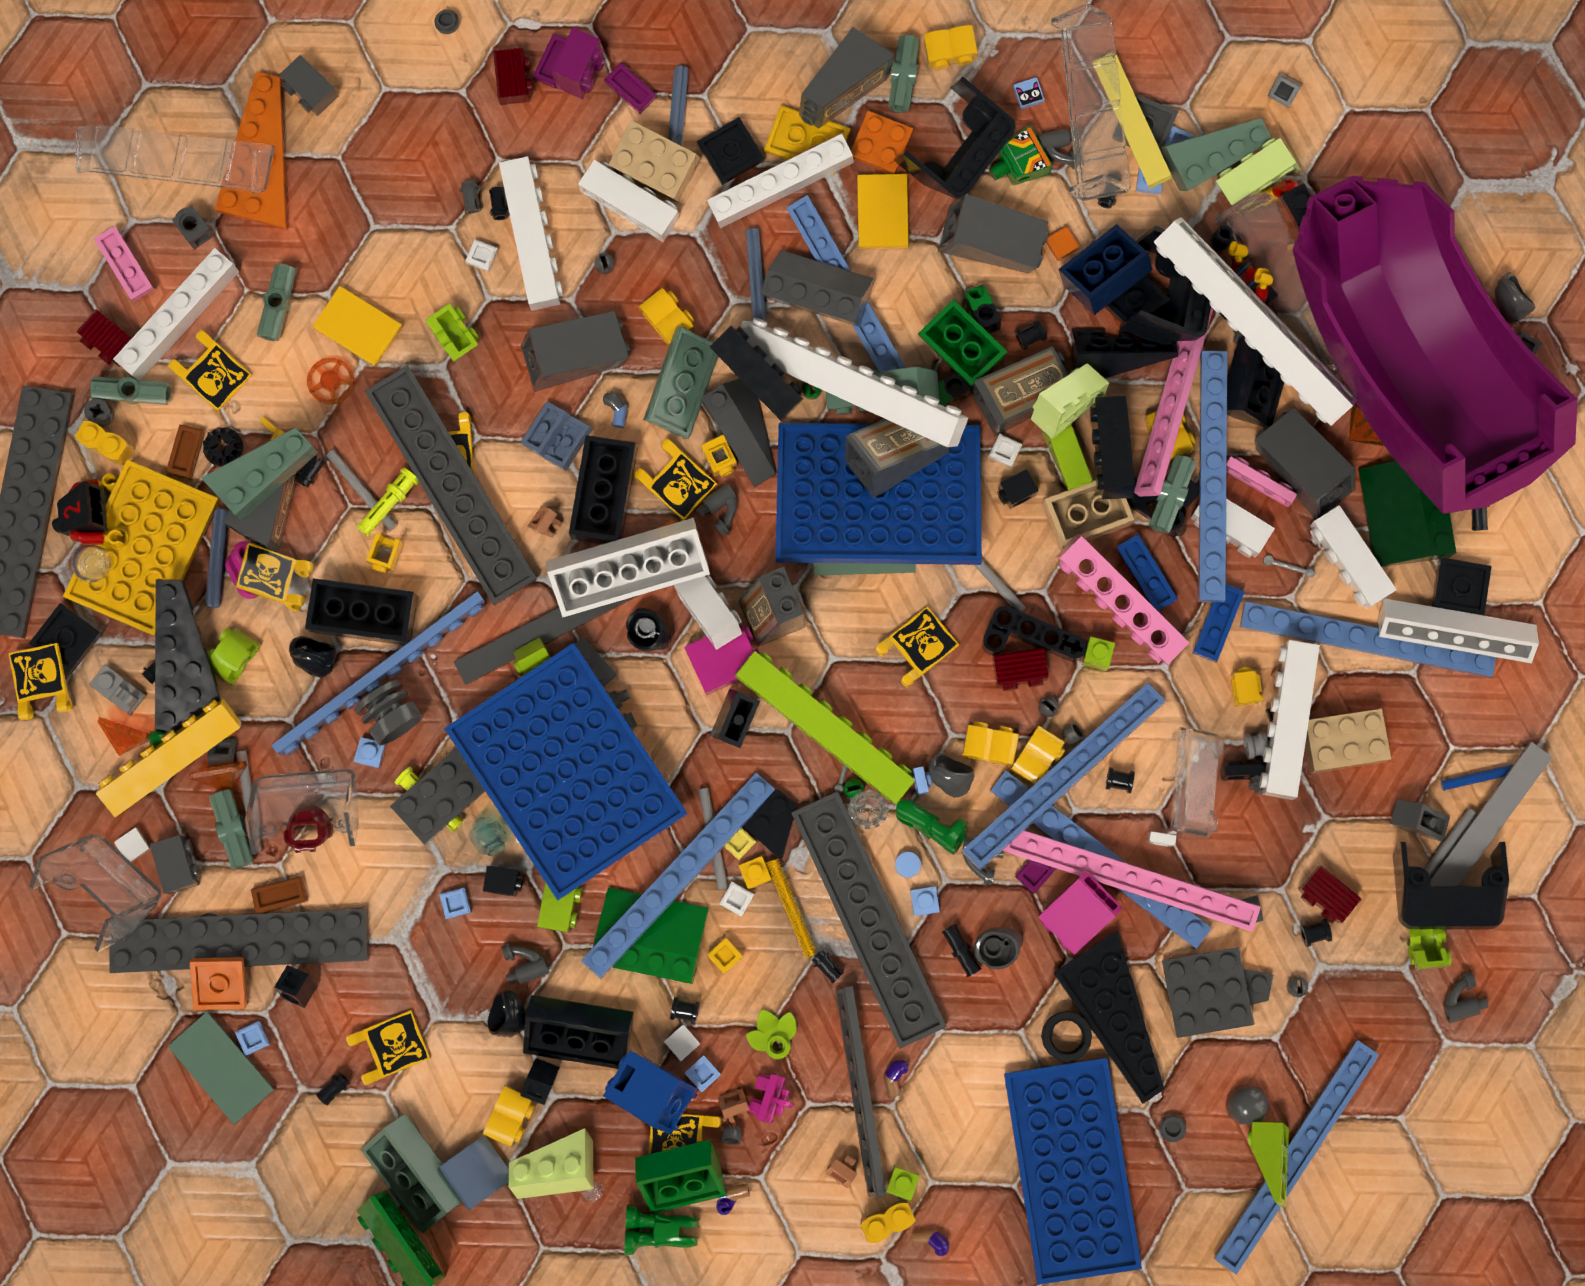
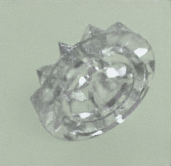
(875, 817)

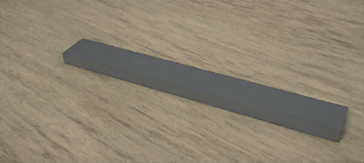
(546, 627)
(860, 1092)

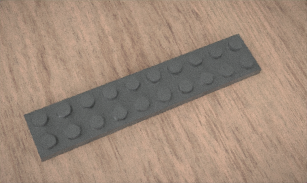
(451, 485)
(28, 499)
(452, 784)
(868, 920)
(256, 937)

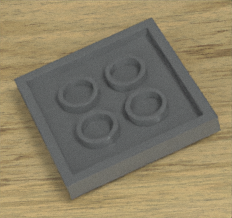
(1208, 992)

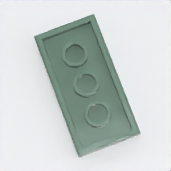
(681, 383)
(221, 1068)

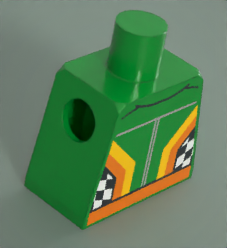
(1021, 159)

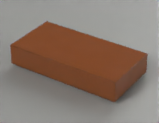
(185, 451)
(279, 895)

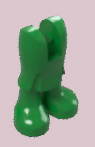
(918, 818)
(664, 1230)

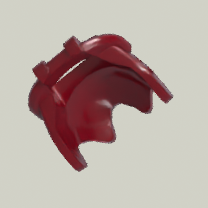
(308, 816)

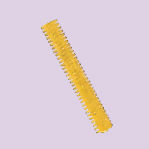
(790, 907)

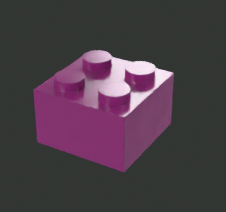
(578, 63)

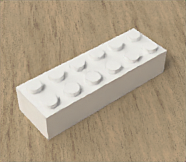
(627, 567)

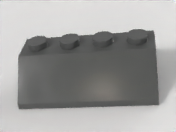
(817, 287)

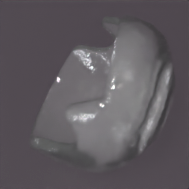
(91, 563)

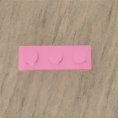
(124, 264)
(1260, 481)

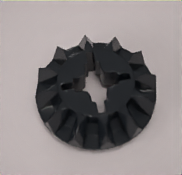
(232, 451)

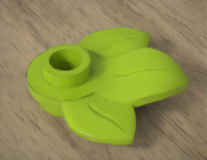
(771, 1030)

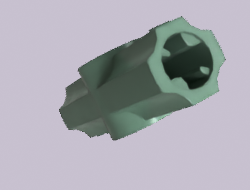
(903, 73)
(273, 317)
(145, 391)
(1172, 494)
(231, 829)

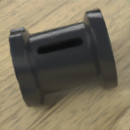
(1030, 334)
(1120, 780)
(1316, 932)
(684, 1010)

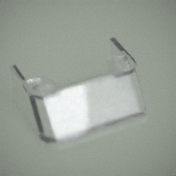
(1195, 783)
(279, 795)
(107, 878)

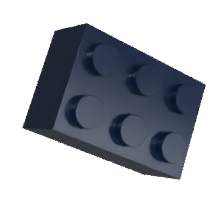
(1105, 269)

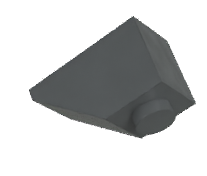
(1420, 820)

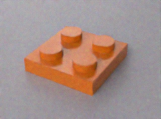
(880, 142)
(218, 983)

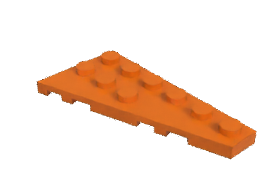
(261, 124)

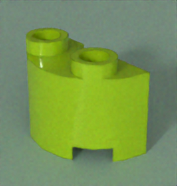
(451, 331)
(232, 654)
(1427, 949)

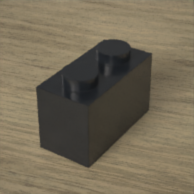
(735, 718)

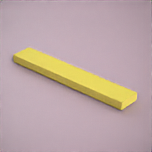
(1140, 136)

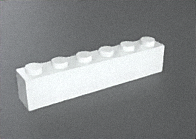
(781, 181)
(530, 234)
(176, 315)
(1458, 630)
(1290, 719)

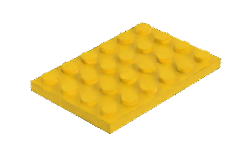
(161, 535)

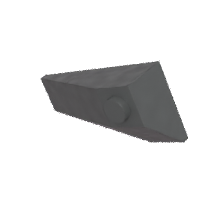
(739, 418)

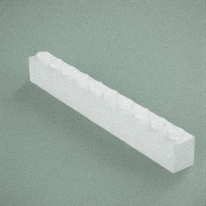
(1255, 321)
(857, 384)

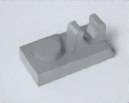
(117, 690)

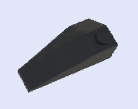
(1114, 353)

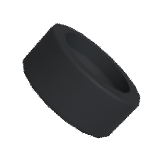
(1085, 1030)

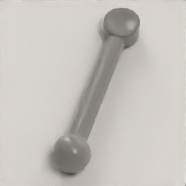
(1268, 560)
(839, 787)

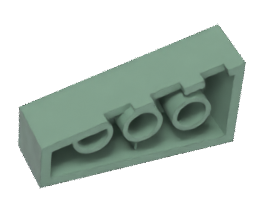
(1209, 153)
(919, 378)
(259, 473)

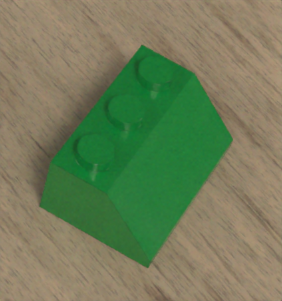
(963, 343)
(680, 1176)

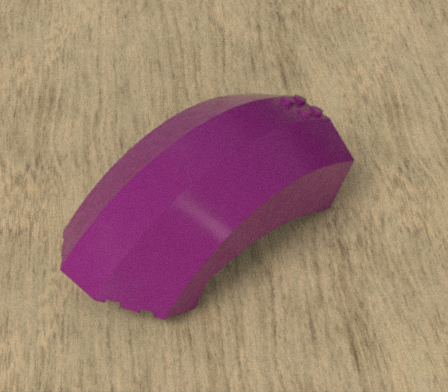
(1427, 346)

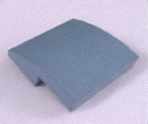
(556, 436)
(476, 1172)

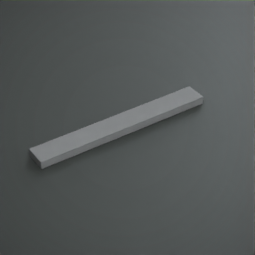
(1491, 817)

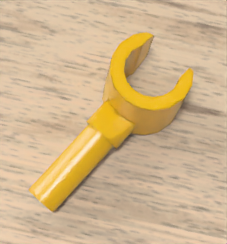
(276, 432)

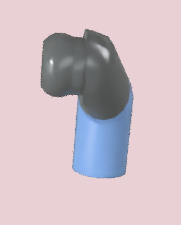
(619, 407)

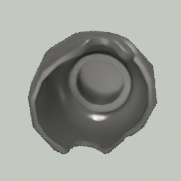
(1247, 1105)

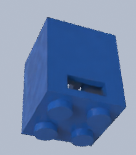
(649, 1092)

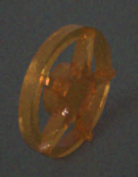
(330, 380)

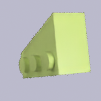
(1257, 171)
(1068, 400)
(554, 1168)

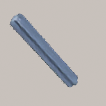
(678, 104)
(755, 273)
(216, 560)

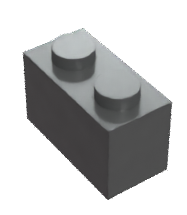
(308, 85)
(175, 864)

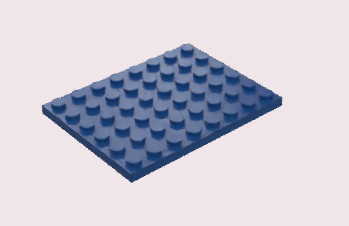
(834, 518)
(565, 771)

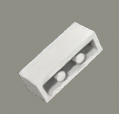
(1243, 529)
(709, 610)

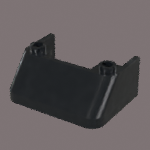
(990, 132)
(1185, 317)
(1450, 906)

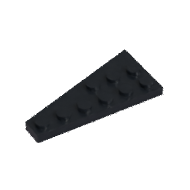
(181, 662)
(1108, 1001)

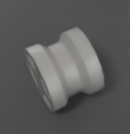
(1255, 744)

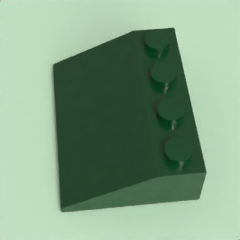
(1402, 519)

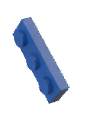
(1146, 573)
(1218, 624)

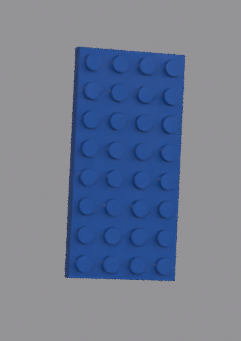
(1072, 1171)

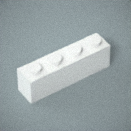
(629, 200)
(1352, 557)

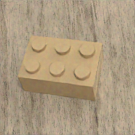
(654, 161)
(1085, 514)
(1346, 741)

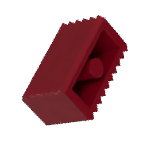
(511, 76)
(104, 336)
(1020, 668)
(1329, 895)

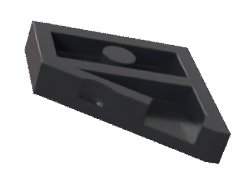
(773, 823)

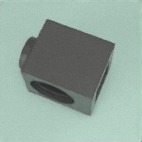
(199, 234)

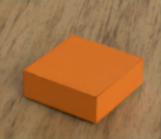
(1062, 243)

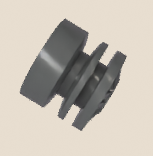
(390, 715)

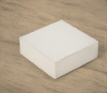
(481, 255)
(1005, 450)
(1161, 839)
(132, 845)
(736, 899)
(682, 1042)

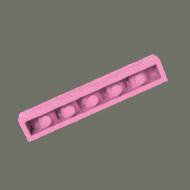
(1171, 642)

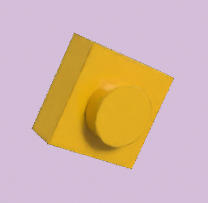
(755, 872)
(725, 956)

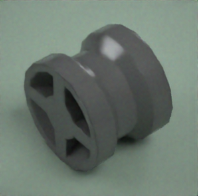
(103, 416)

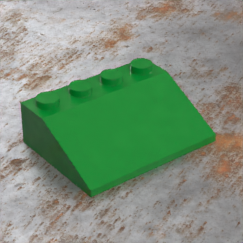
(667, 947)
(399, 1241)

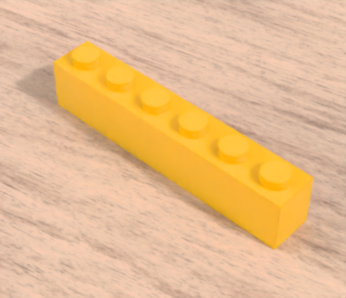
(169, 757)

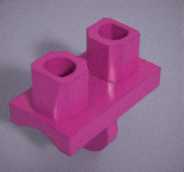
(774, 1098)

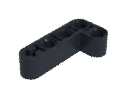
(1036, 639)

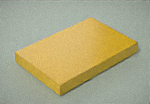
(793, 136)
(882, 211)
(357, 326)

